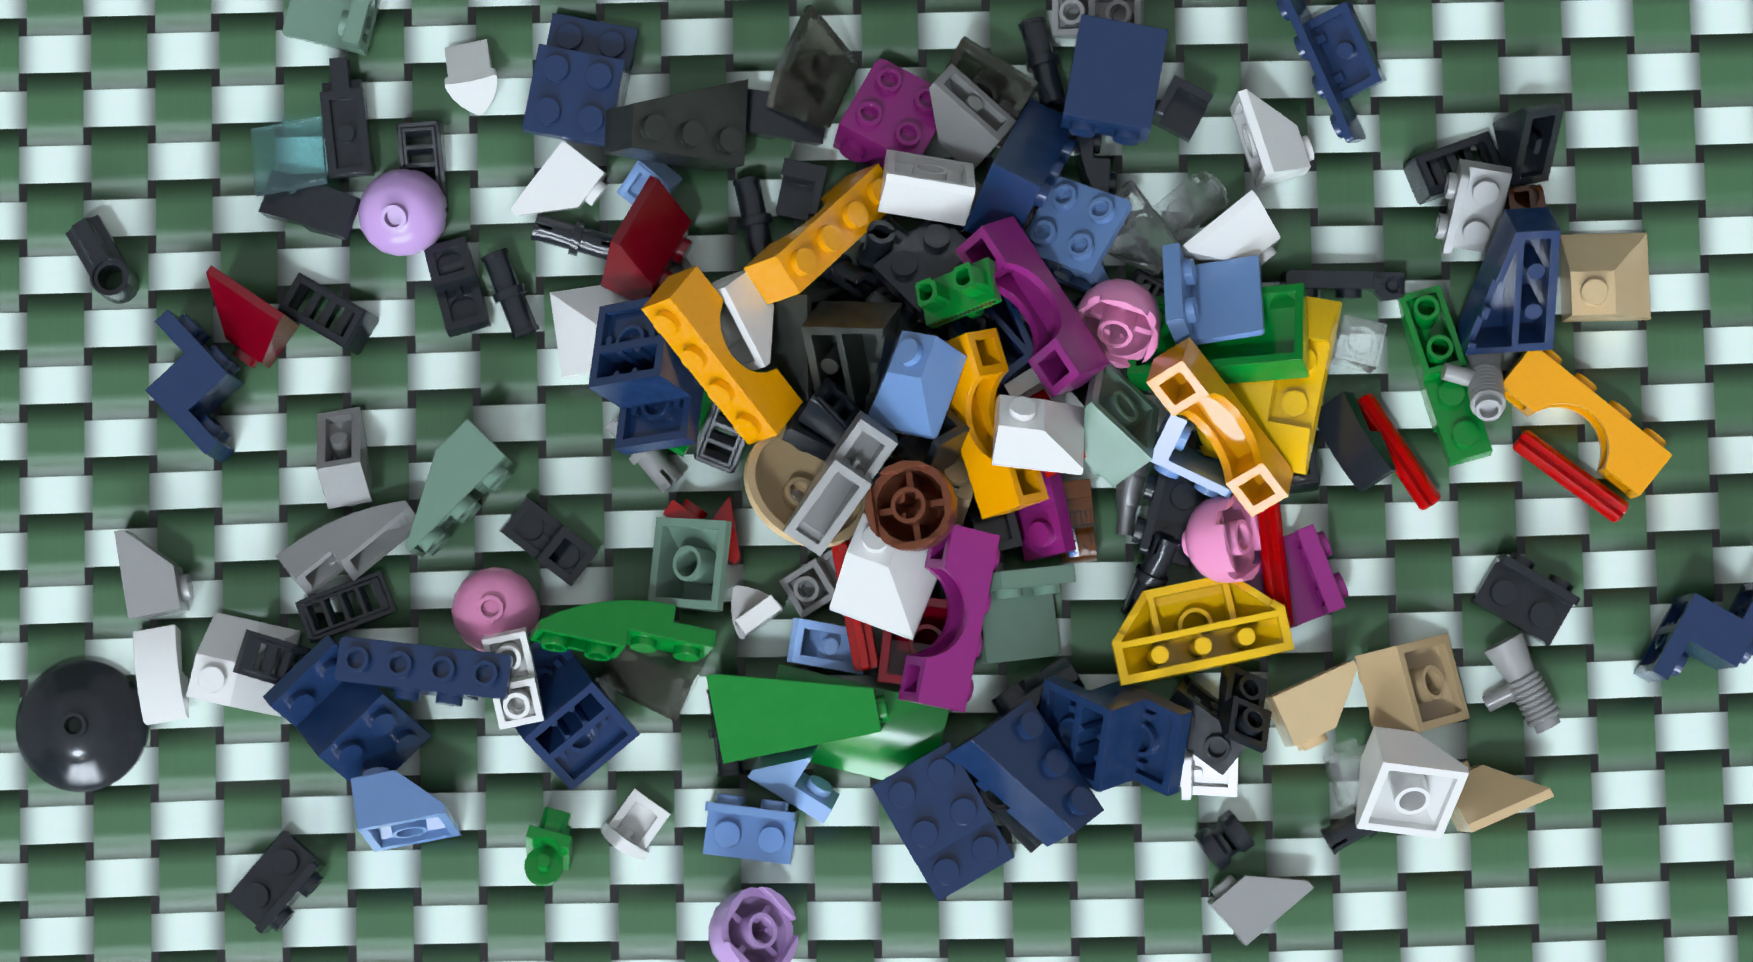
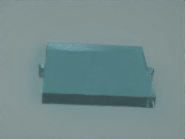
(288, 156)

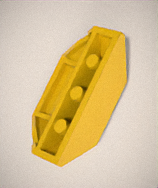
(1197, 629)

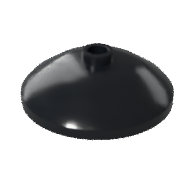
(110, 732)

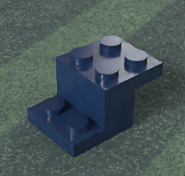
(579, 78)
(645, 380)
(196, 385)
(1702, 631)
(580, 720)
(345, 722)
(1118, 733)
(943, 822)

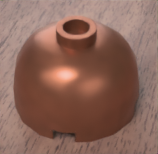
(911, 506)

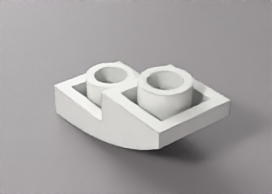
(160, 675)
(524, 697)

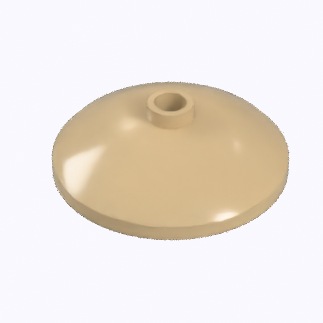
(776, 475)

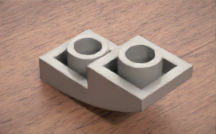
(1067, 13)
(811, 584)

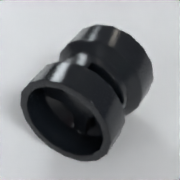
(1216, 846)

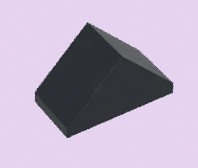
(1529, 141)

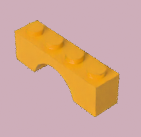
(809, 250)
(688, 318)
(1627, 453)
(1249, 460)
(995, 488)

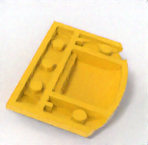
(1291, 407)

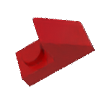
(725, 513)

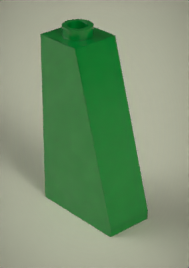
(779, 716)

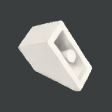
(562, 184)

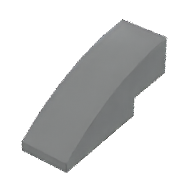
(841, 483)
(347, 545)

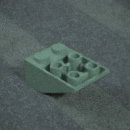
(458, 478)

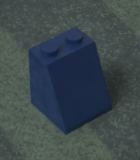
(1114, 79)

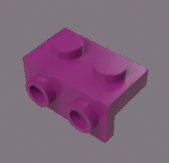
(1047, 524)

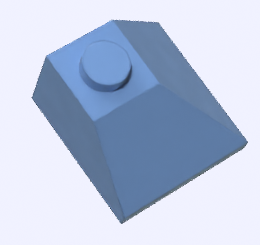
(917, 385)
(397, 811)

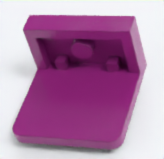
(887, 113)
(1311, 581)

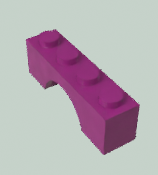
(1063, 347)
(945, 669)

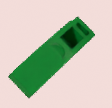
(1431, 344)
(607, 626)

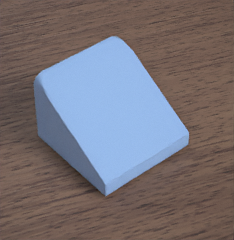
(639, 175)

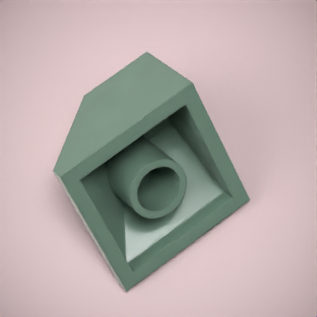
(1117, 426)
(690, 563)

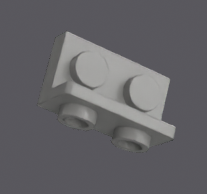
(1474, 206)

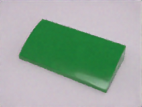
(1272, 356)
(906, 737)

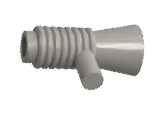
(1483, 381)
(1524, 684)

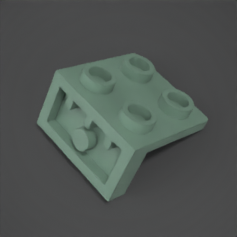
(332, 23)
(1023, 614)

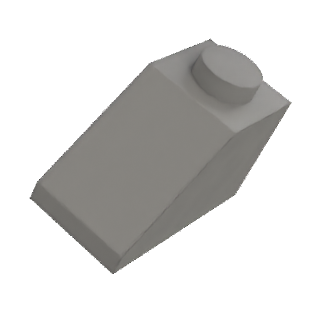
(966, 117)
(343, 458)
(150, 579)
(1255, 902)

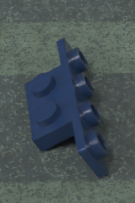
(1339, 57)
(424, 670)

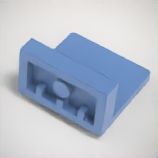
(1077, 231)
(1212, 298)
(1176, 459)
(750, 831)

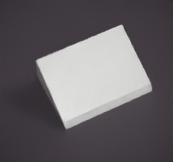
(927, 187)

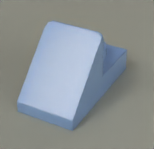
(820, 646)
(784, 776)

